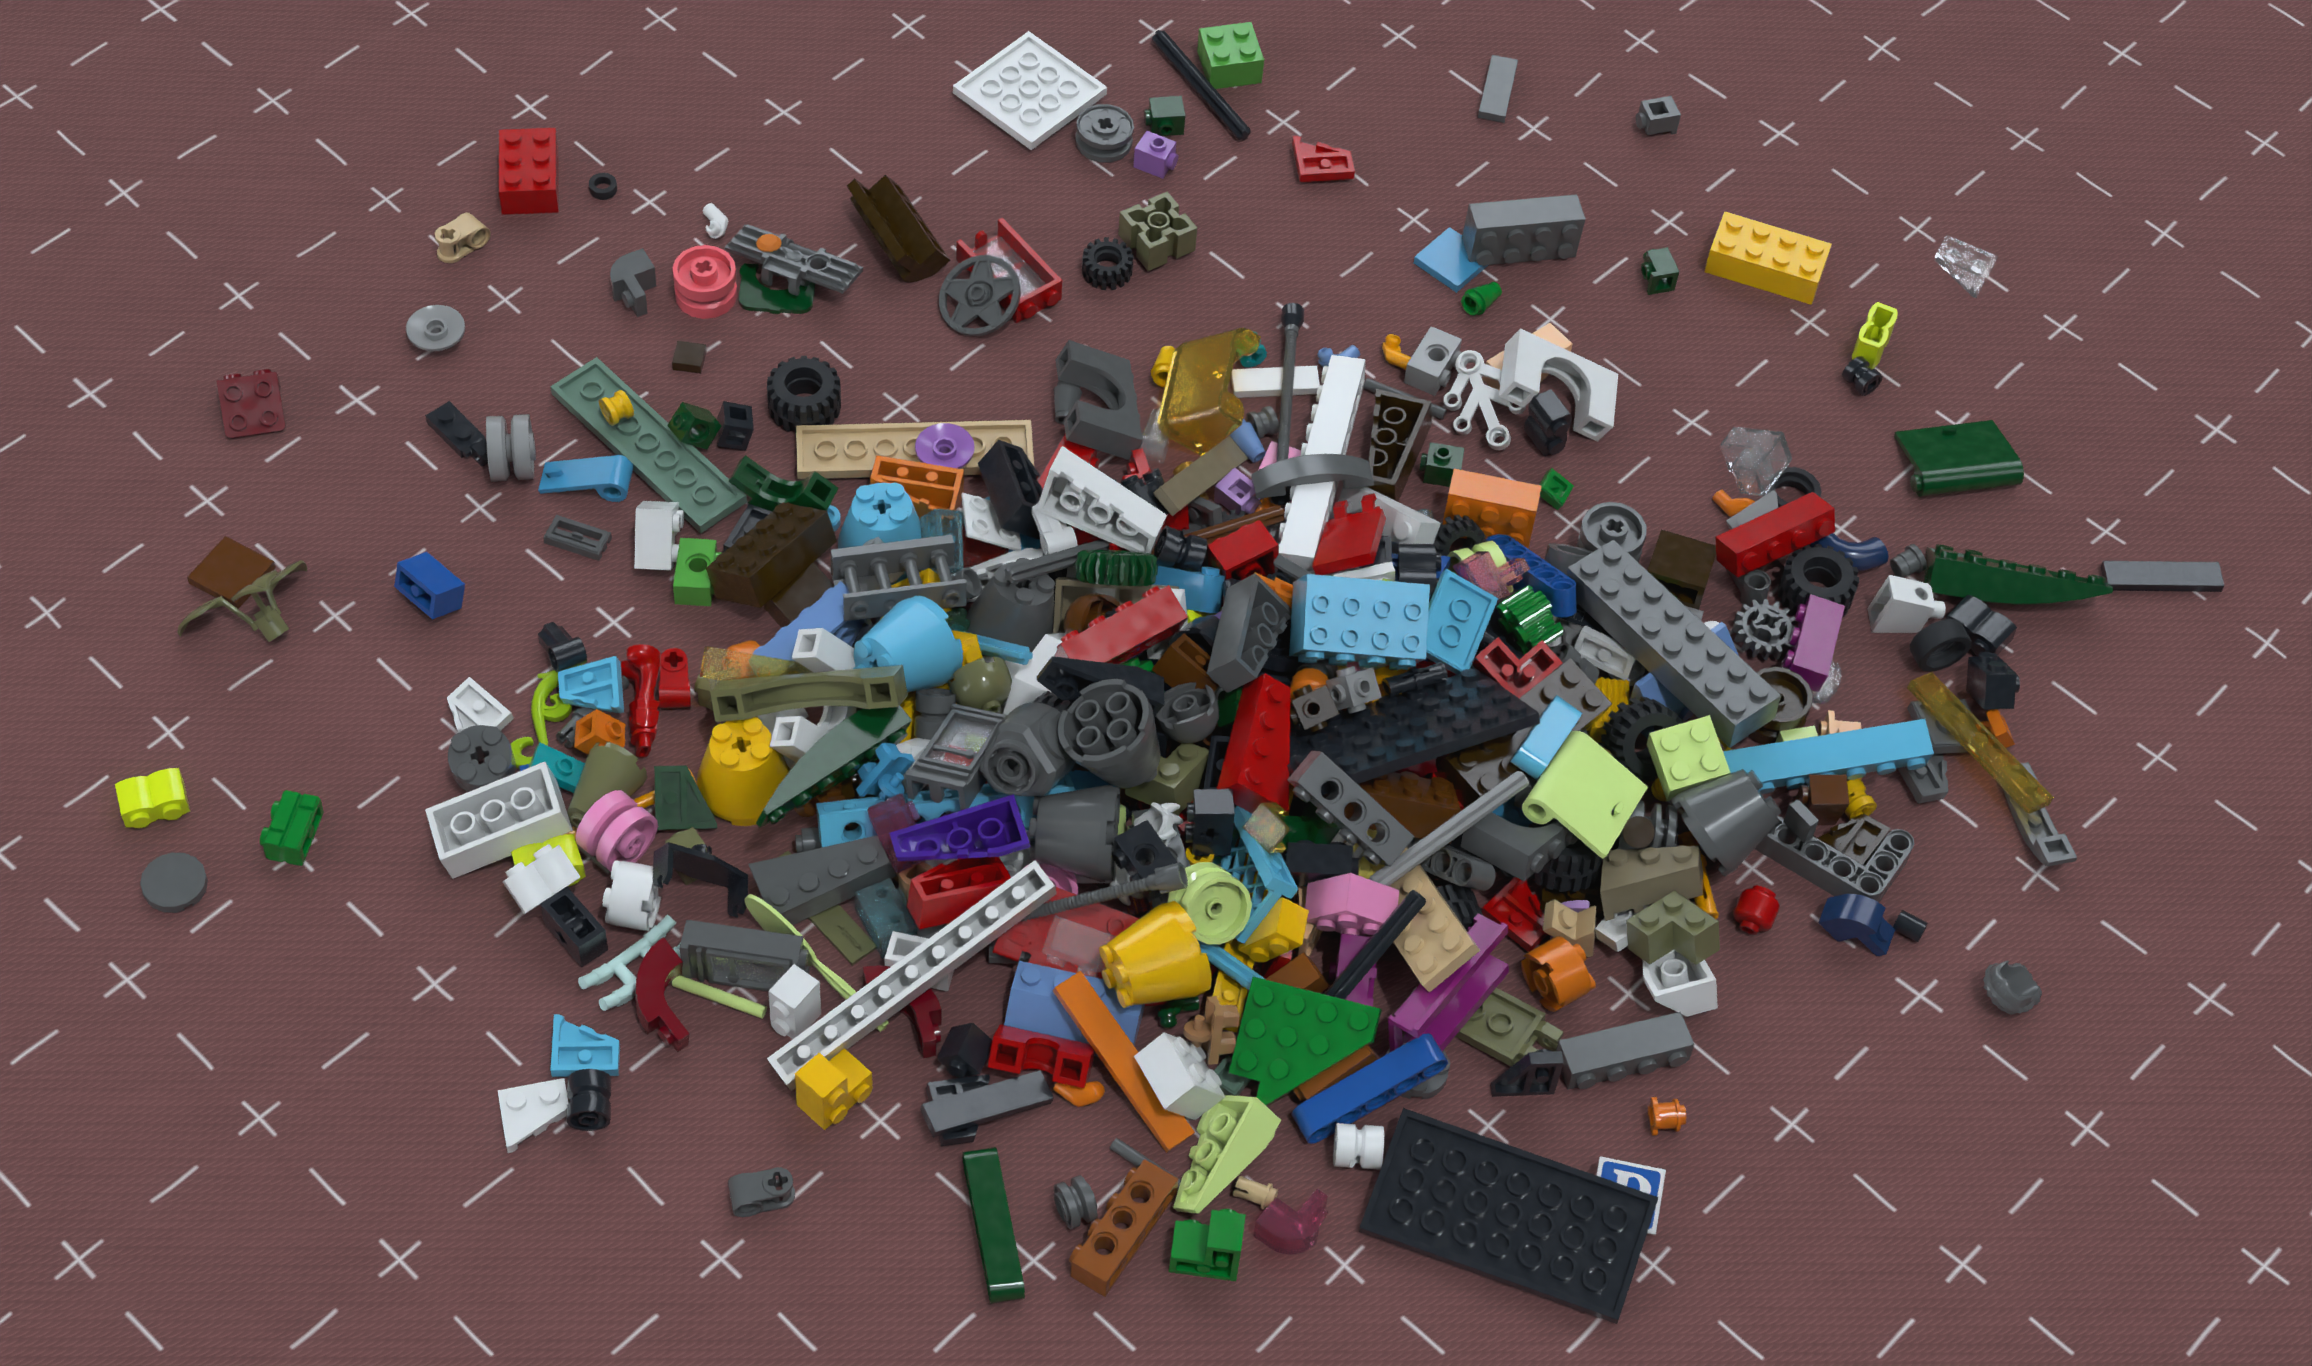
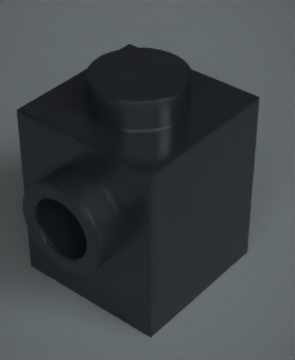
(965, 1050)

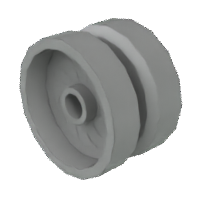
(513, 447)

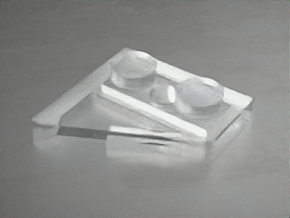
(1965, 263)

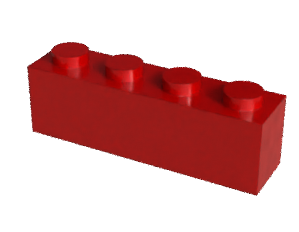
(1775, 534)

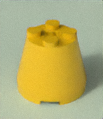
(740, 771)
(1156, 959)

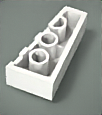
(1099, 504)

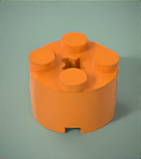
(1557, 973)

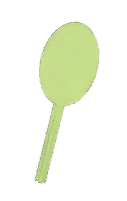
(773, 921)

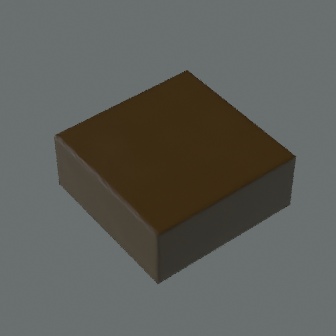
(689, 357)

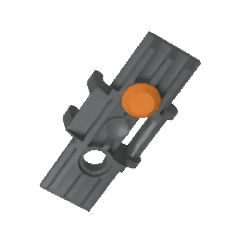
(793, 261)

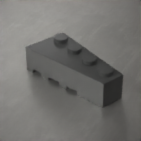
(1246, 632)

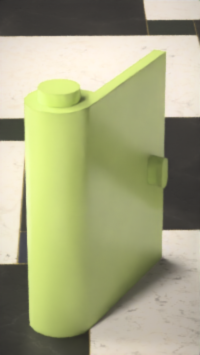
(1582, 790)

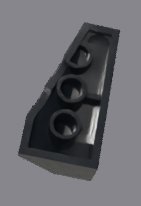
(1069, 676)

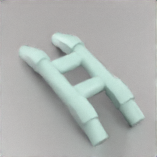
(618, 966)

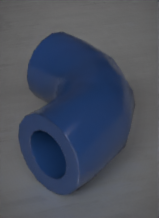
(1864, 554)

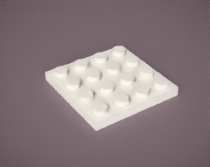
(1029, 90)

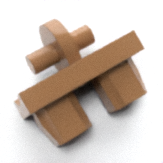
(1207, 1029)

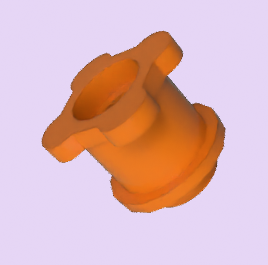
(1666, 1115)

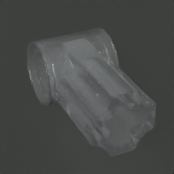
(1154, 441)

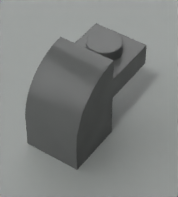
(630, 278)

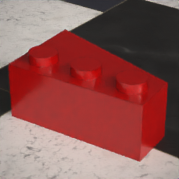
(953, 888)

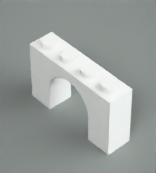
(1590, 383)
(818, 652)

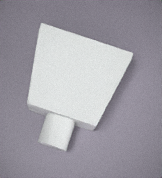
(1903, 606)

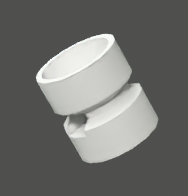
(1358, 1146)

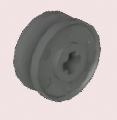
(1104, 133)

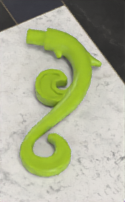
(540, 713)

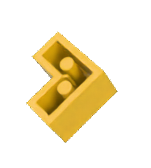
(831, 1087)

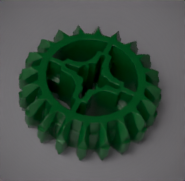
(1116, 567)

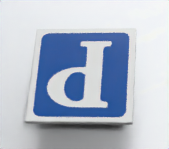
(1635, 1176)

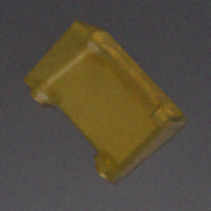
(1195, 399)

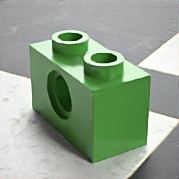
(691, 579)

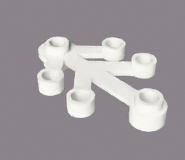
(1480, 396)

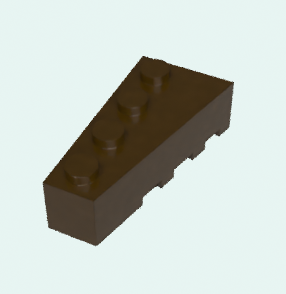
(1396, 440)

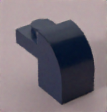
(1857, 917)

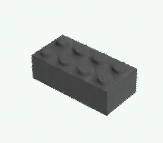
(1523, 230)

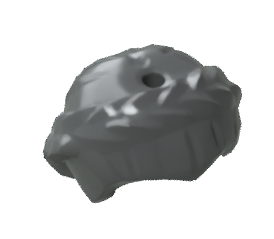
(2011, 987)

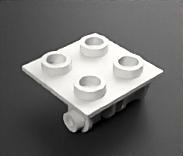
(983, 523)

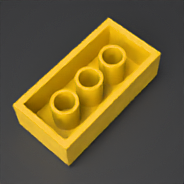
(1767, 258)

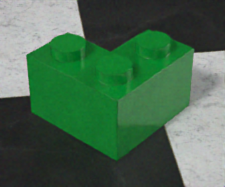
(1209, 1249)

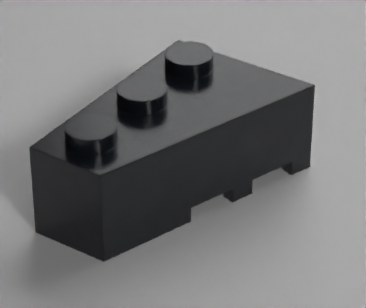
(1012, 487)

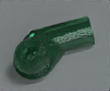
(957, 619)

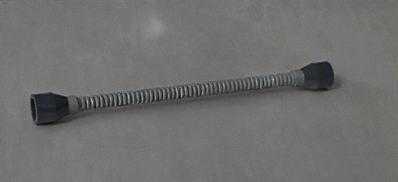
(1292, 320)

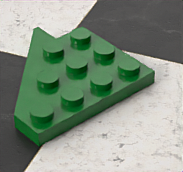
(1296, 1035)

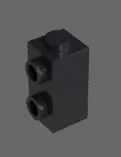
(1316, 862)

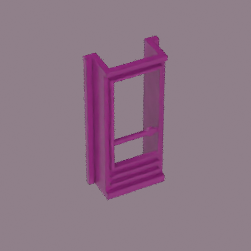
(1458, 997)

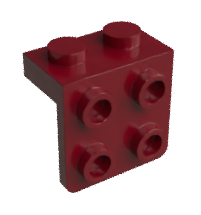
(251, 404)

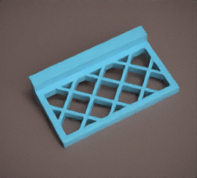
(1271, 876)

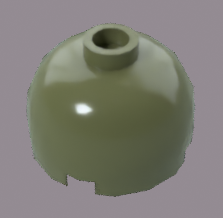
(982, 684)

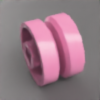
(616, 829)

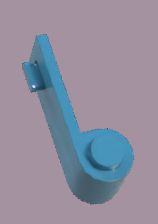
(606, 474)
(1201, 588)

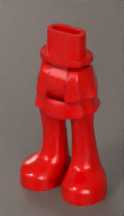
(642, 669)

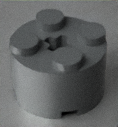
(479, 743)

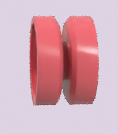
(705, 281)

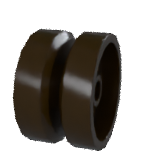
(1793, 704)

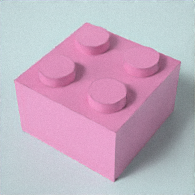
(1350, 904)

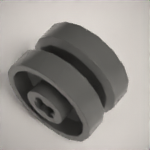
(1611, 522)

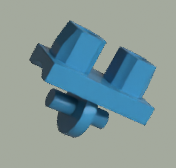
(886, 776)

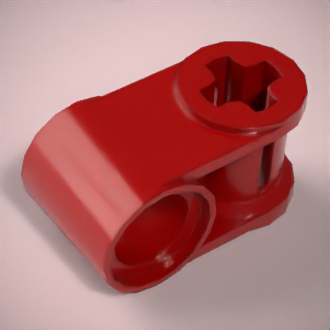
(674, 681)

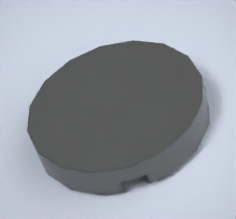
(174, 882)

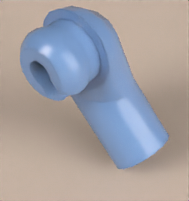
(1325, 354)

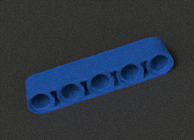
(1541, 577)
(1370, 1088)

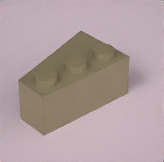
(1646, 875)

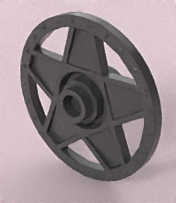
(979, 295)

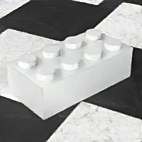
(498, 819)

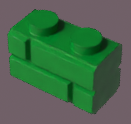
(292, 827)

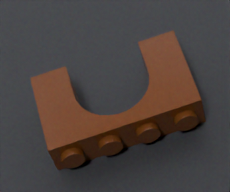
(1305, 975)

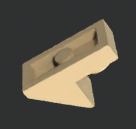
(1572, 926)

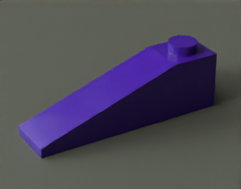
(975, 832)

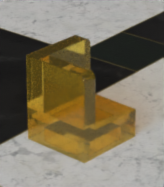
(1267, 827)

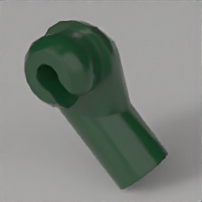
(1171, 1008)

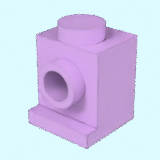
(1236, 493)

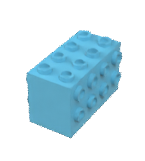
(1359, 621)

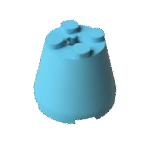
(880, 512)
(914, 637)

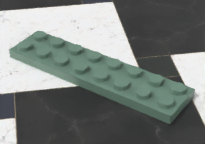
(658, 457)

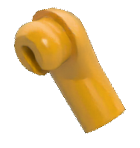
(1393, 353)

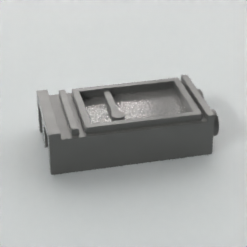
(955, 755)
(739, 955)

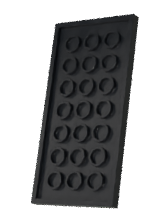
(1414, 727)
(1509, 1215)

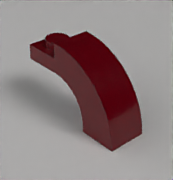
(654, 975)
(923, 1012)

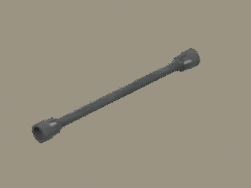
(1165, 879)

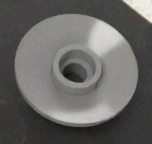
(435, 328)

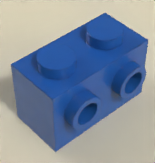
(429, 585)

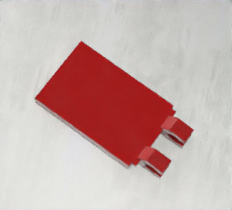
(1350, 538)

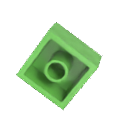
(1230, 55)

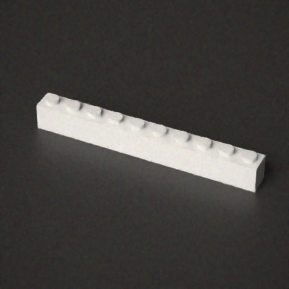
(1328, 434)
(916, 971)

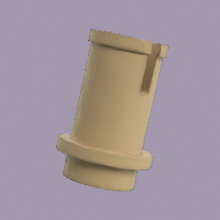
(1255, 1192)

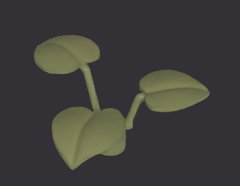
(267, 619)

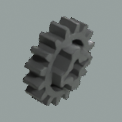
(1765, 629)

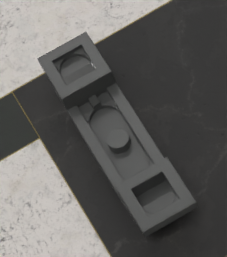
(1311, 469)
(2041, 833)

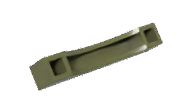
(853, 687)

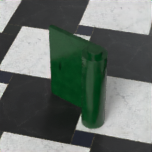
(1960, 458)

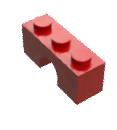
(1023, 1049)

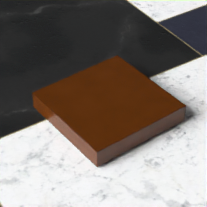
(229, 570)

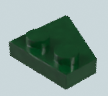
(679, 800)

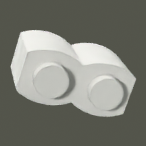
(541, 878)

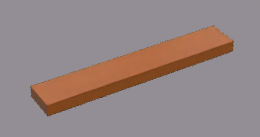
(1118, 1057)

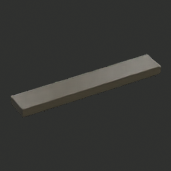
(1200, 476)

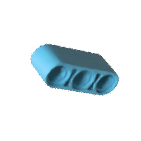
(1546, 737)

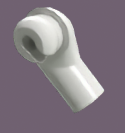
(717, 219)

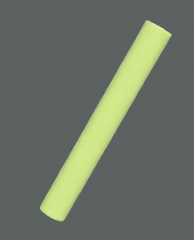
(719, 996)

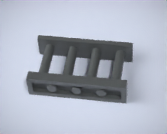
(893, 558)

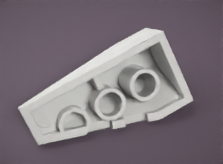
(1681, 984)

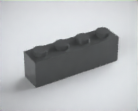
(1625, 1051)

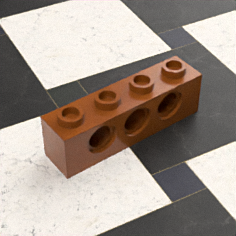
(1102, 1271)

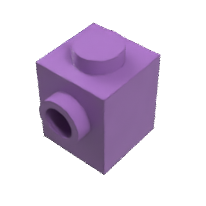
(1155, 154)

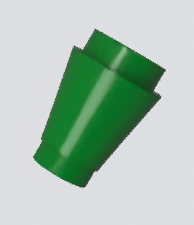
(1480, 298)

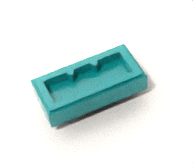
(564, 767)

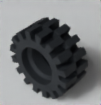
(1104, 275)
(1455, 529)

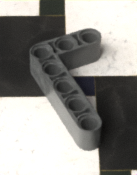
(1830, 862)

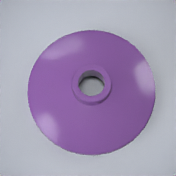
(945, 445)

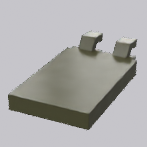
(1508, 1028)

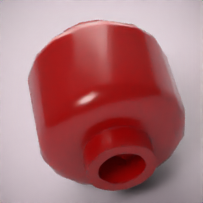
(1756, 910)

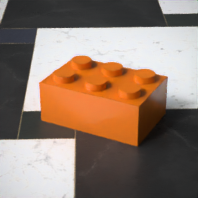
(1494, 504)

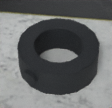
(600, 178)

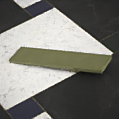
(843, 932)

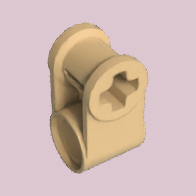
(461, 234)

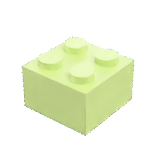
(1687, 755)

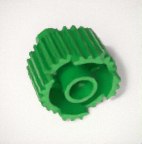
(1528, 619)

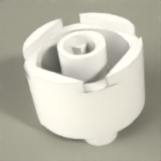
(633, 896)

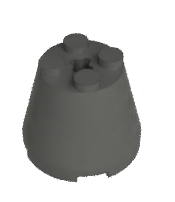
(1015, 611)
(1112, 733)
(1728, 817)
(1077, 831)

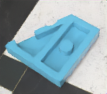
(593, 685)
(582, 1048)

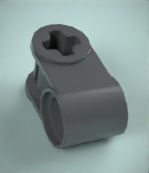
(757, 1191)

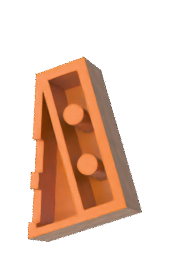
(925, 483)

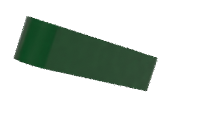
(993, 1225)

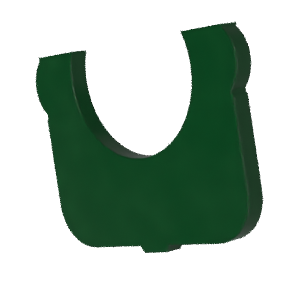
(756, 297)

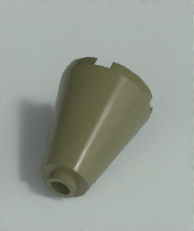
(604, 771)

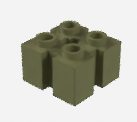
(1157, 231)

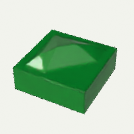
(1555, 488)

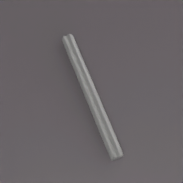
(1451, 829)

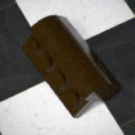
(898, 229)

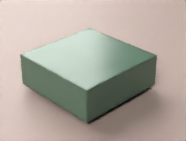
(1231, 1083)

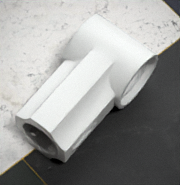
(1053, 533)

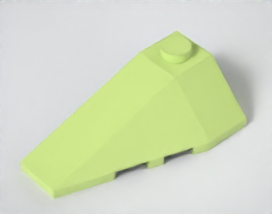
(1228, 1142)

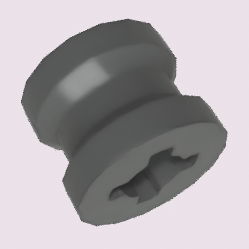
(1264, 421)

